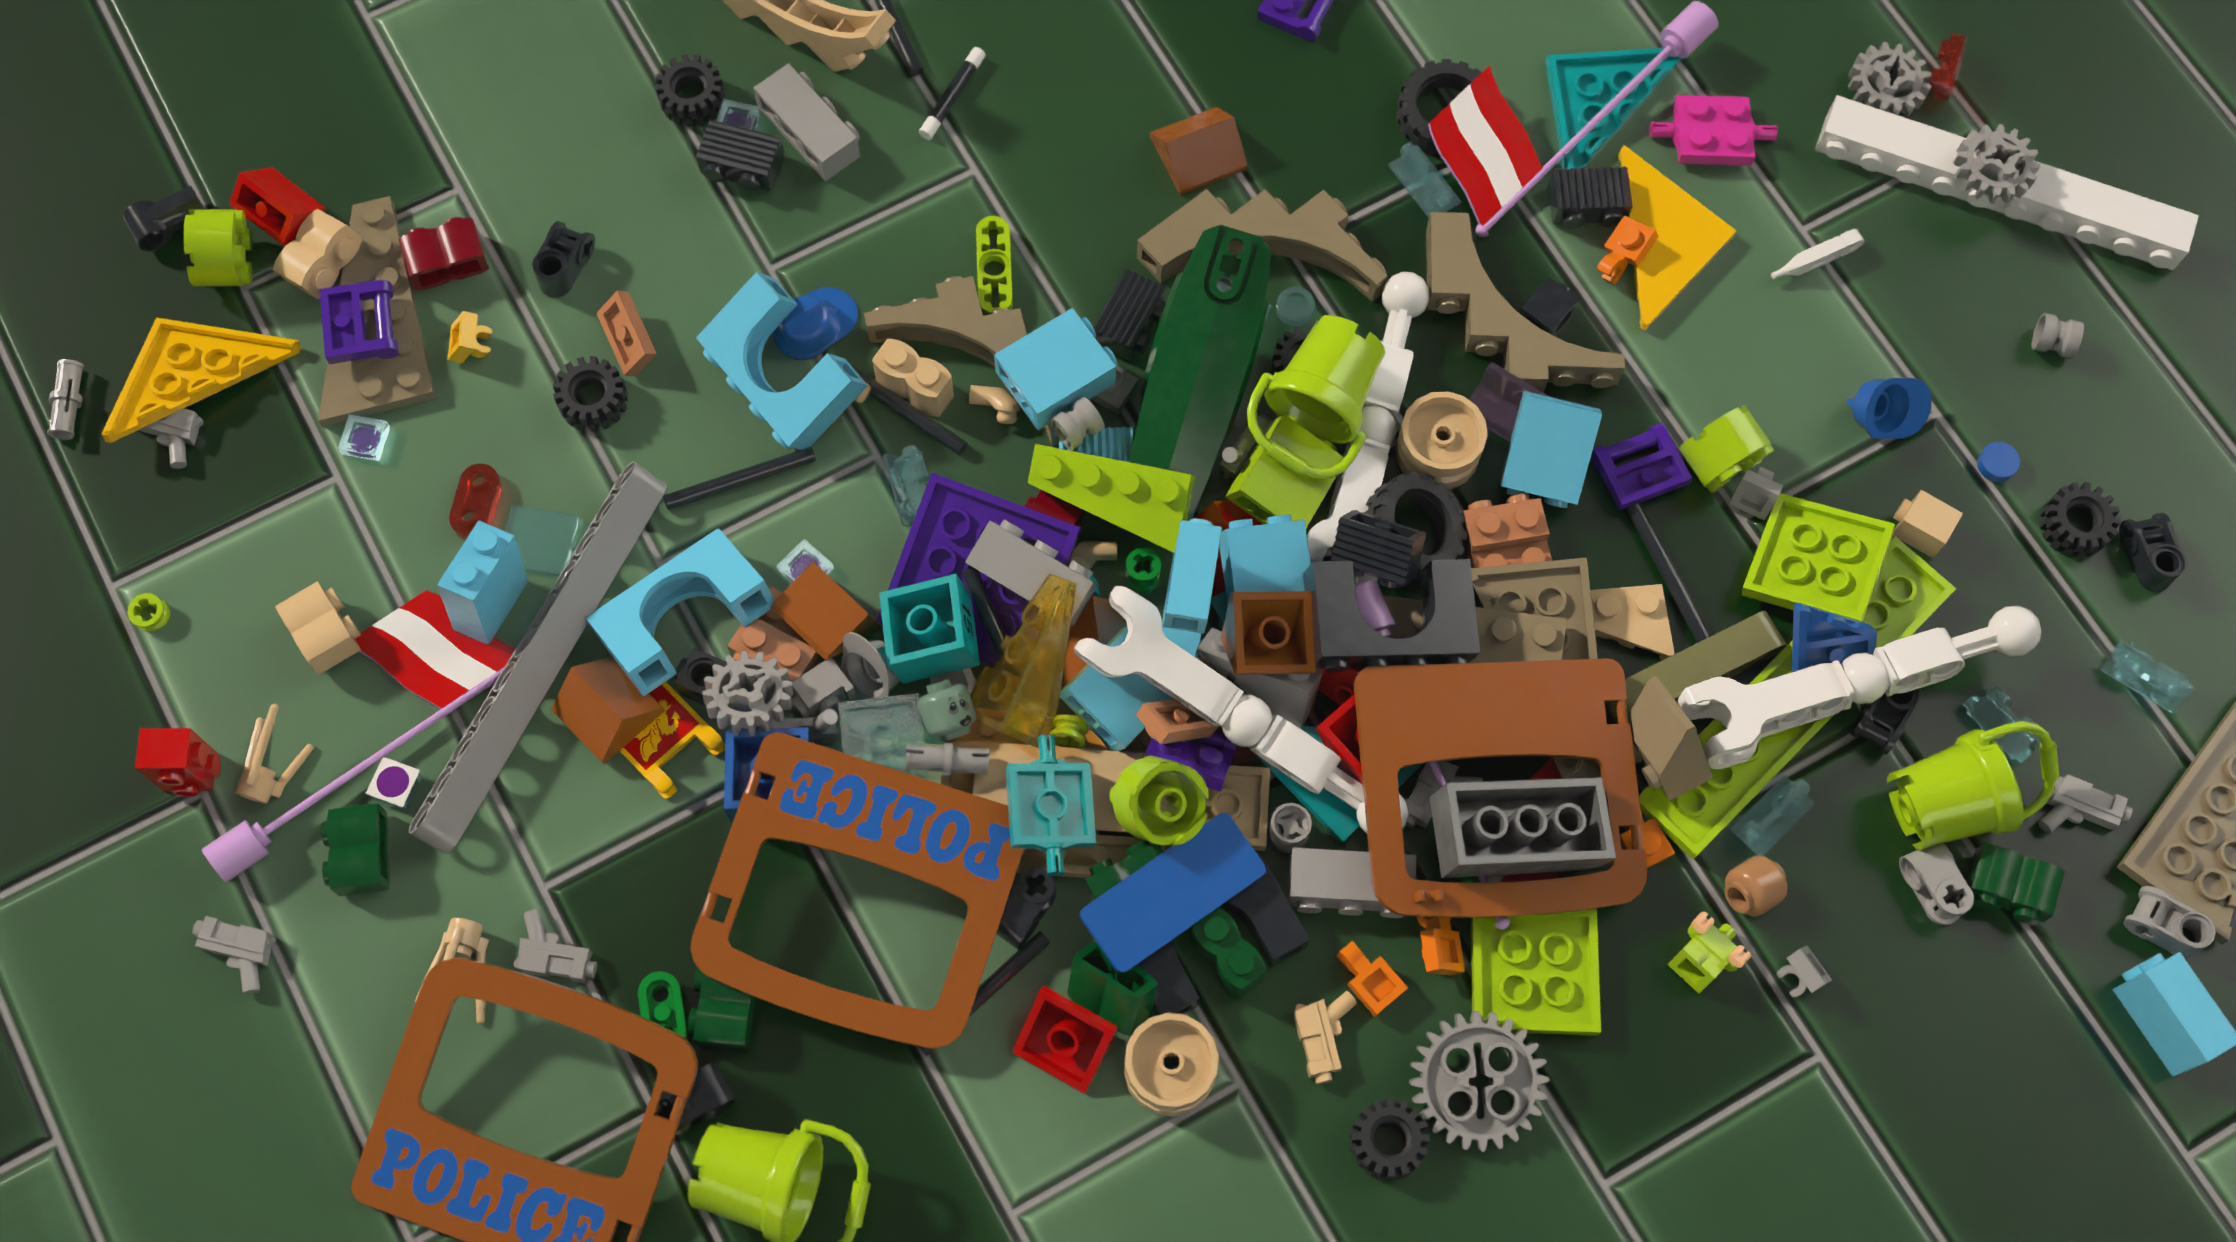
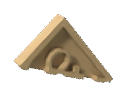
(1633, 618)

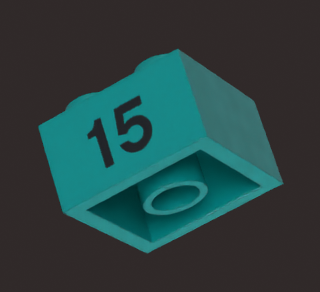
(929, 629)

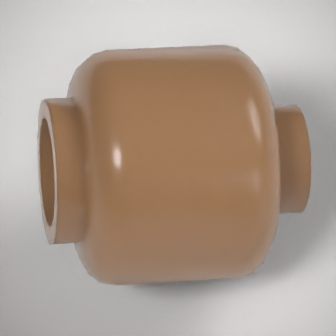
(1755, 886)

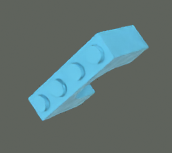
(736, 345)
(705, 569)
(1191, 583)

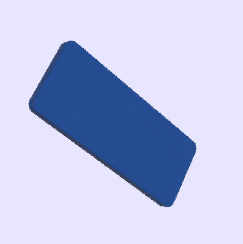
(1172, 893)

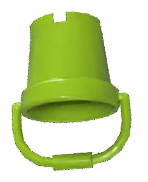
(1323, 389)
(1969, 788)
(771, 1178)

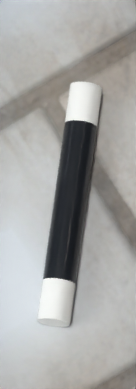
(952, 93)

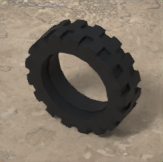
(1430, 77)
(1435, 501)

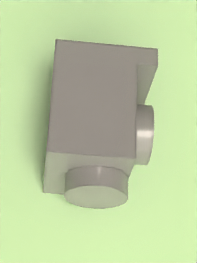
(821, 689)

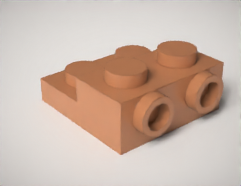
(1506, 532)
(775, 639)

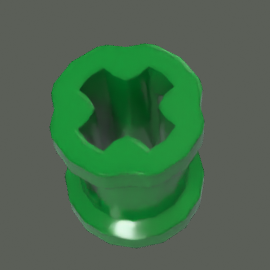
(1142, 581)

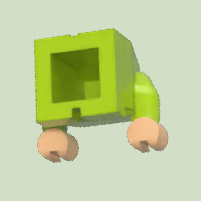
(1708, 953)

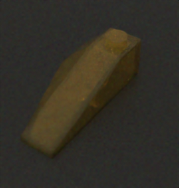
(1025, 683)

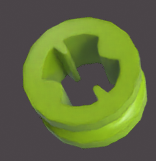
(138, 605)
(1069, 731)

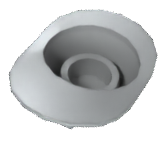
(867, 667)

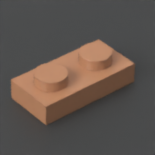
(626, 333)
(1172, 722)

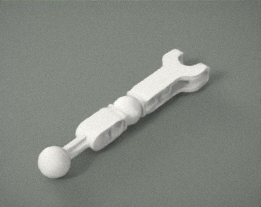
(1404, 298)
(1828, 688)
(1217, 700)

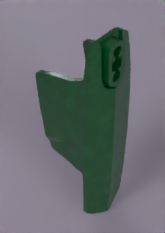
(1202, 356)

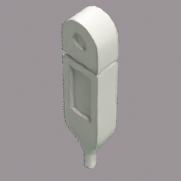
(1822, 254)

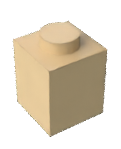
(1925, 523)

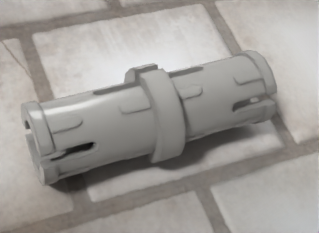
(65, 399)
(947, 759)

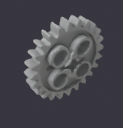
(1517, 1078)

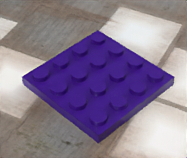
(947, 531)

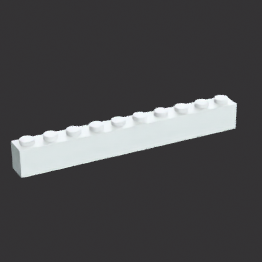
(2055, 200)

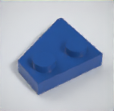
(1827, 637)

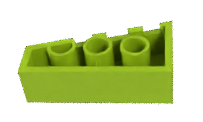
(1124, 493)

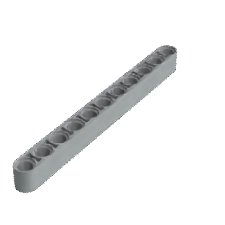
(537, 659)

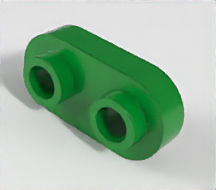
(668, 1013)

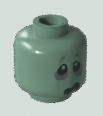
(947, 710)

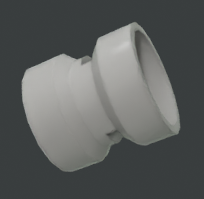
(2057, 335)
(1077, 423)
(1291, 819)

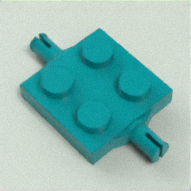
(1050, 805)

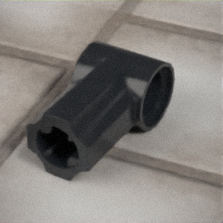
(155, 222)

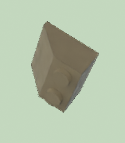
(1666, 742)

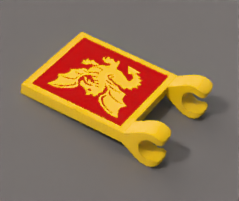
(667, 737)

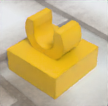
(463, 338)

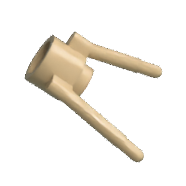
(257, 781)
(460, 942)

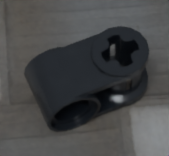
(565, 253)
(2153, 544)
(1885, 720)
(1023, 911)
(707, 1099)

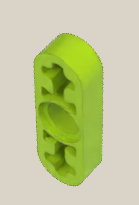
(986, 255)

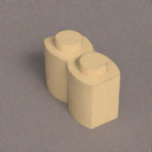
(317, 253)
(920, 380)
(319, 628)

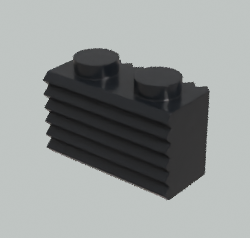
(740, 156)
(1589, 196)
(1130, 314)
(1379, 548)

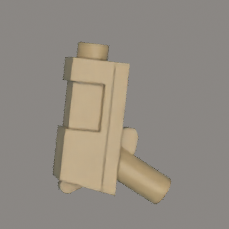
(1316, 1029)

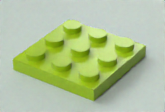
(1818, 558)
(1538, 972)

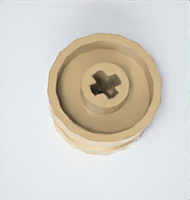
(1442, 438)
(1166, 1039)

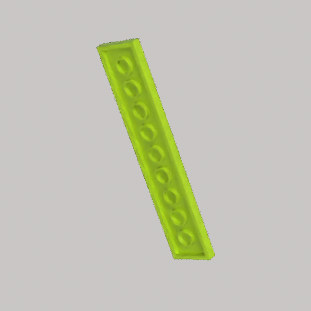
(1900, 603)

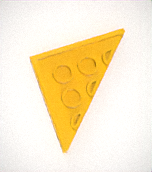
(1686, 240)
(187, 365)

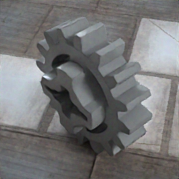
(1889, 79)
(1996, 164)
(747, 694)

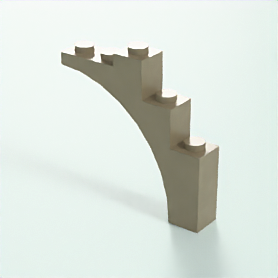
(1308, 234)
(952, 321)
(1493, 325)

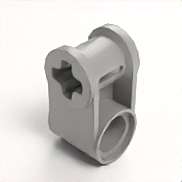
(1936, 880)
(2161, 921)

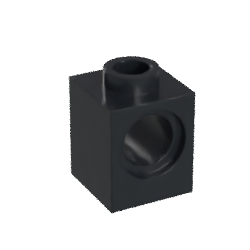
(1550, 306)
(691, 669)

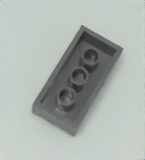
(1522, 827)

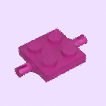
(1713, 130)

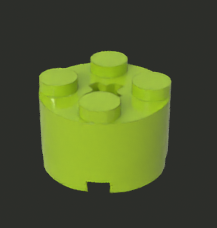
(218, 247)
(1726, 448)
(1160, 801)

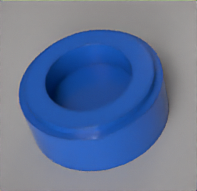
(1998, 462)

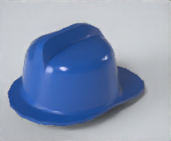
(816, 323)
(1891, 407)

